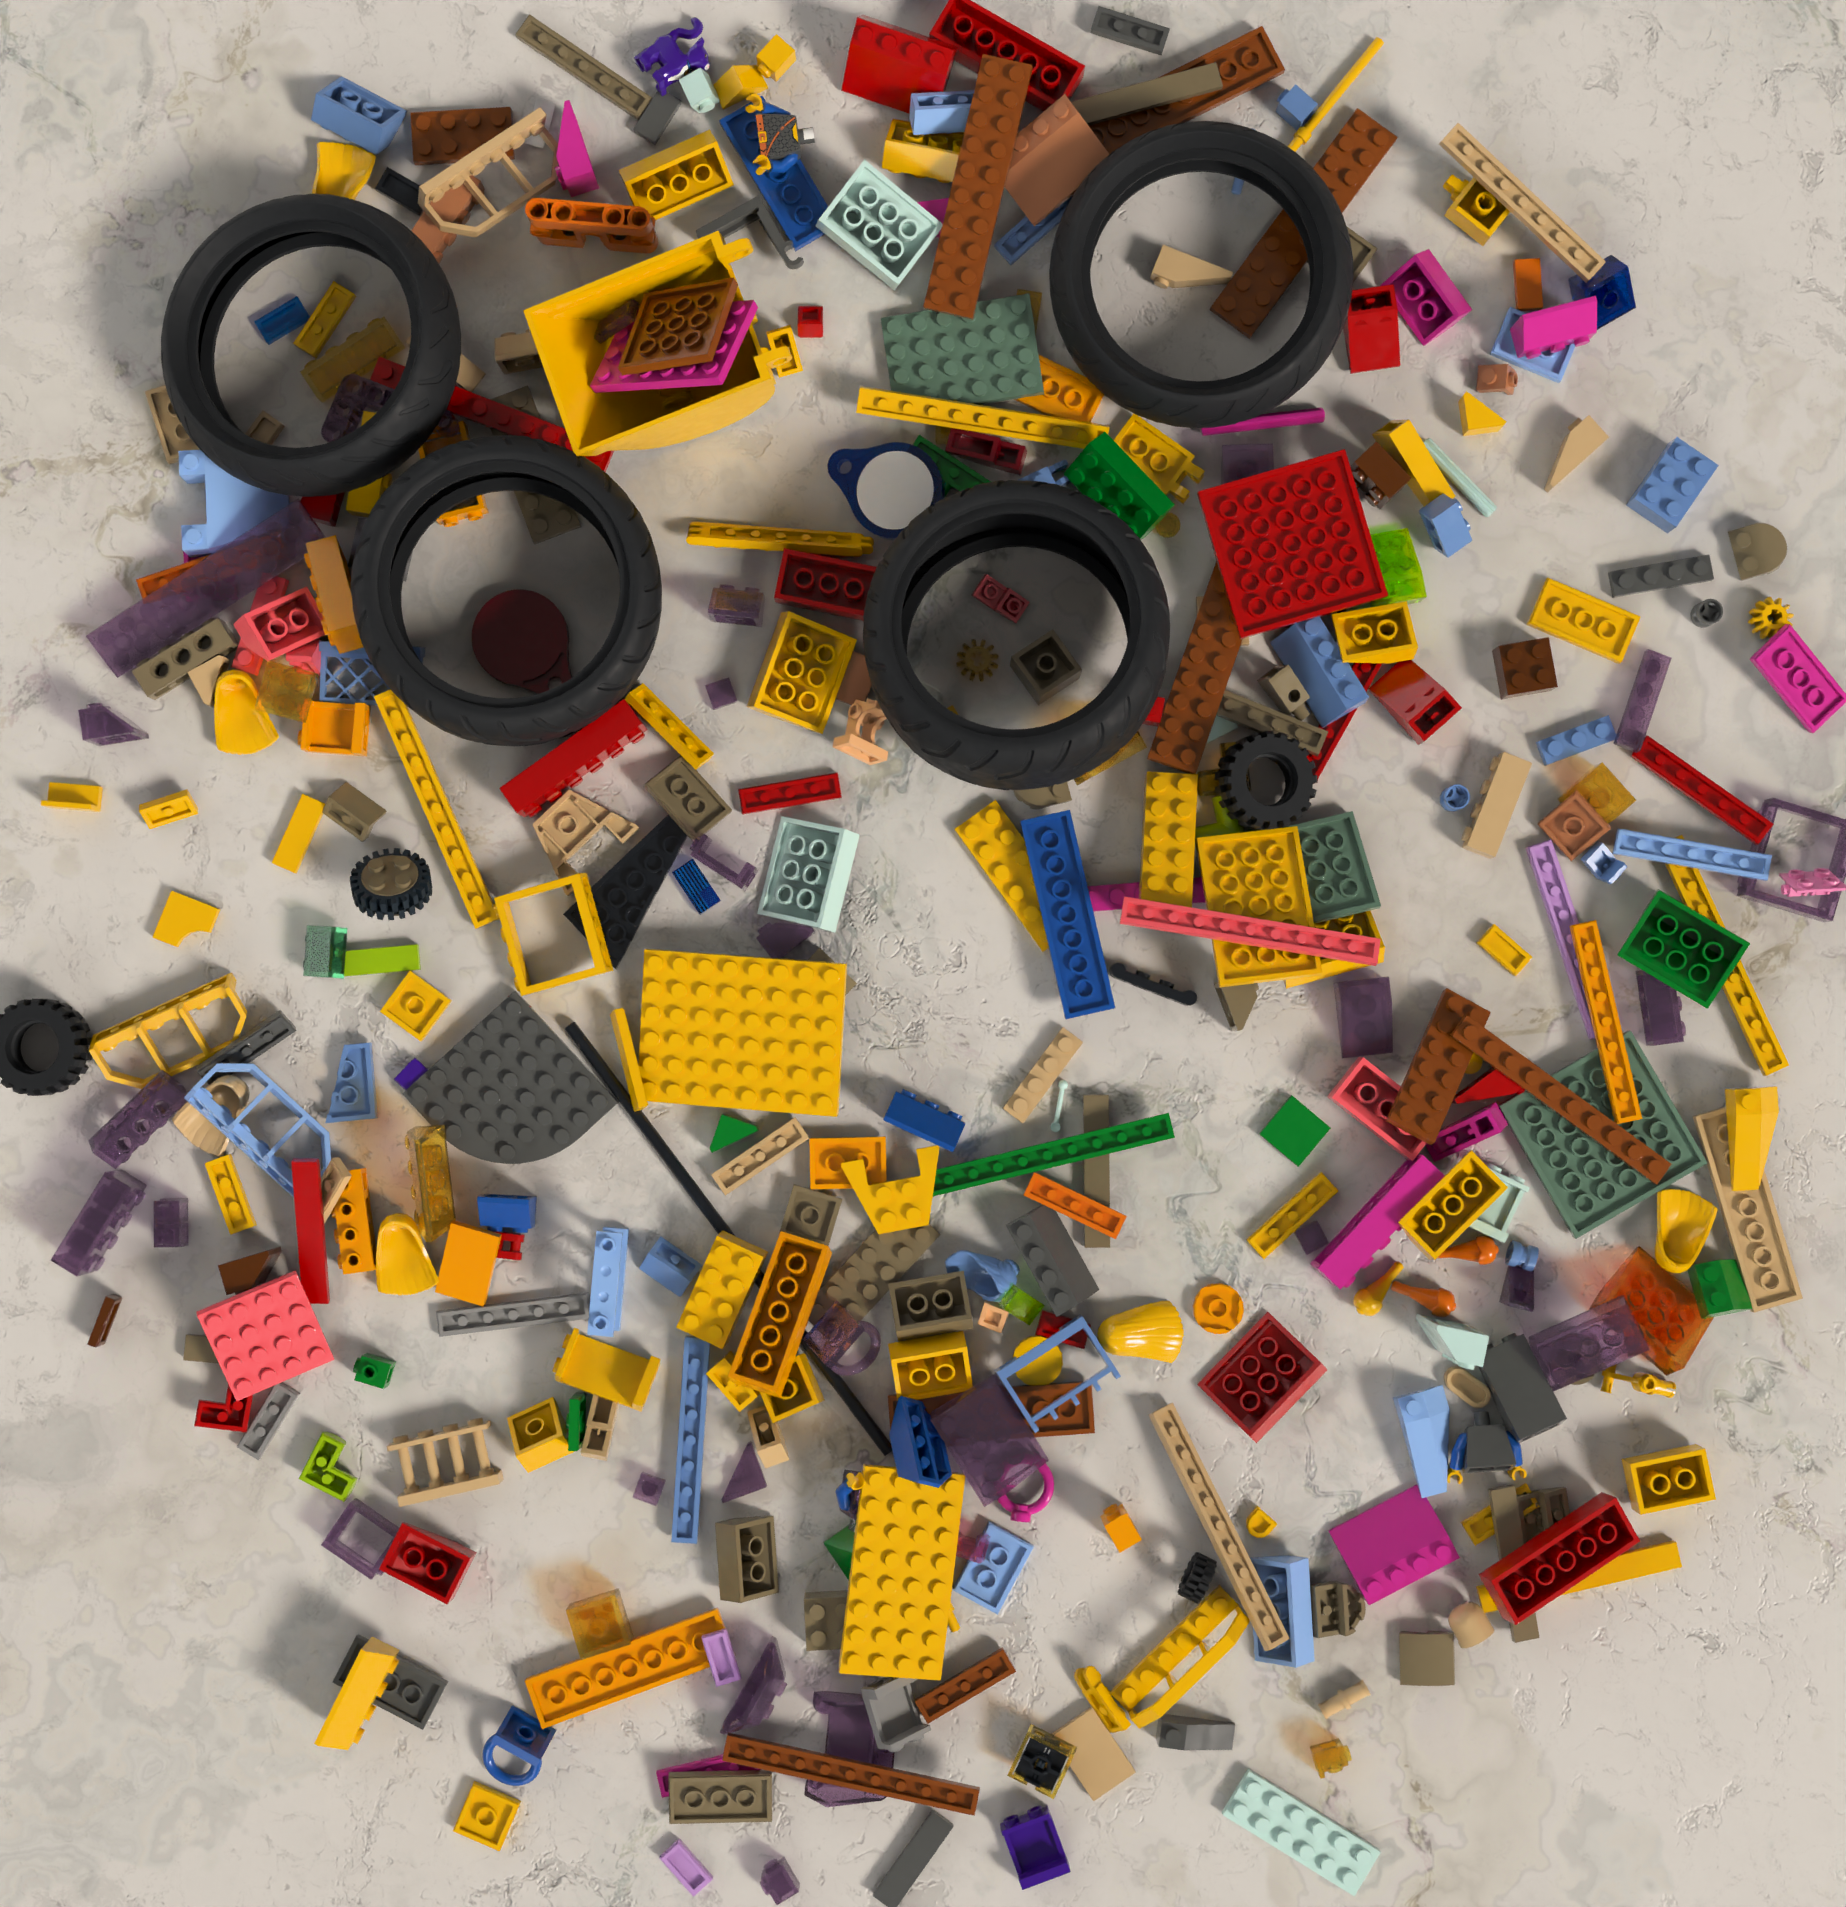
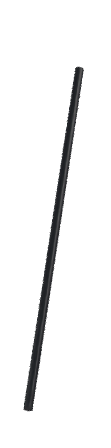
(714, 1218)

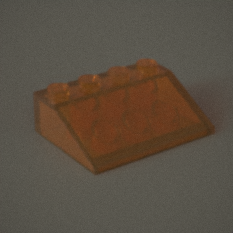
(1661, 1307)

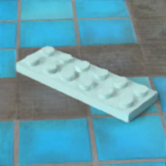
(1301, 1832)

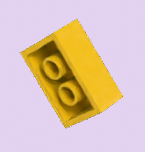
(1668, 1479)

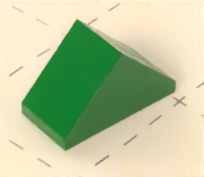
(730, 1130)

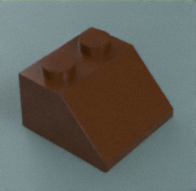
(248, 1271)

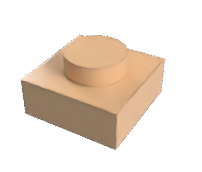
(993, 1316)

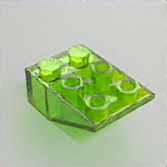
(1398, 567)

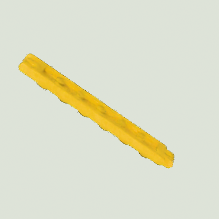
(778, 538)

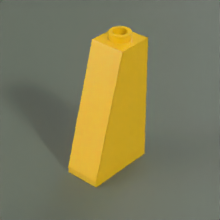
(1410, 452)

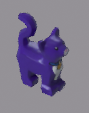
(671, 59)

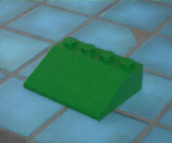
(1683, 948)

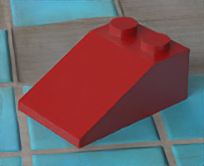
(428, 1562)

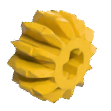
(1774, 610)

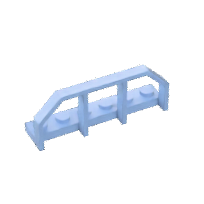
(241, 1135)

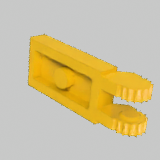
(1101, 1700)

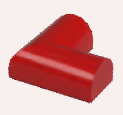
(230, 1415)

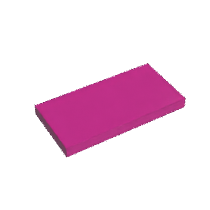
(1799, 678)

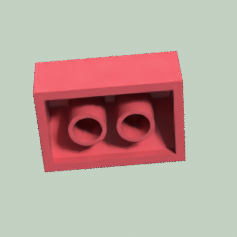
(281, 625)

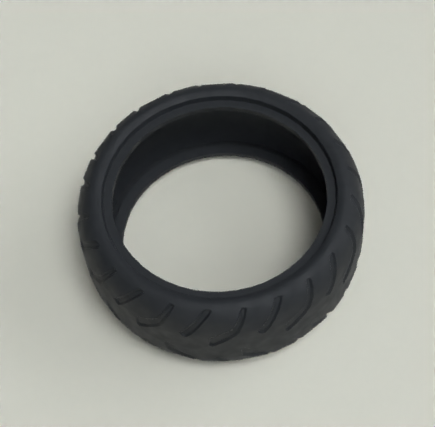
(476, 469)
(995, 518)

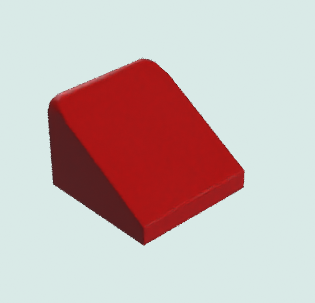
(810, 321)

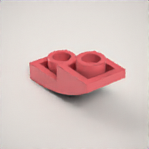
(1000, 598)

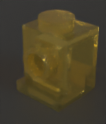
(1330, 1757)

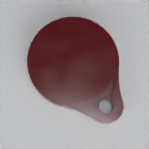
(522, 640)

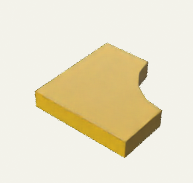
(182, 917)

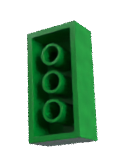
(1119, 485)

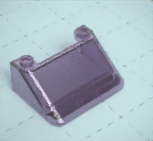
(848, 1737)

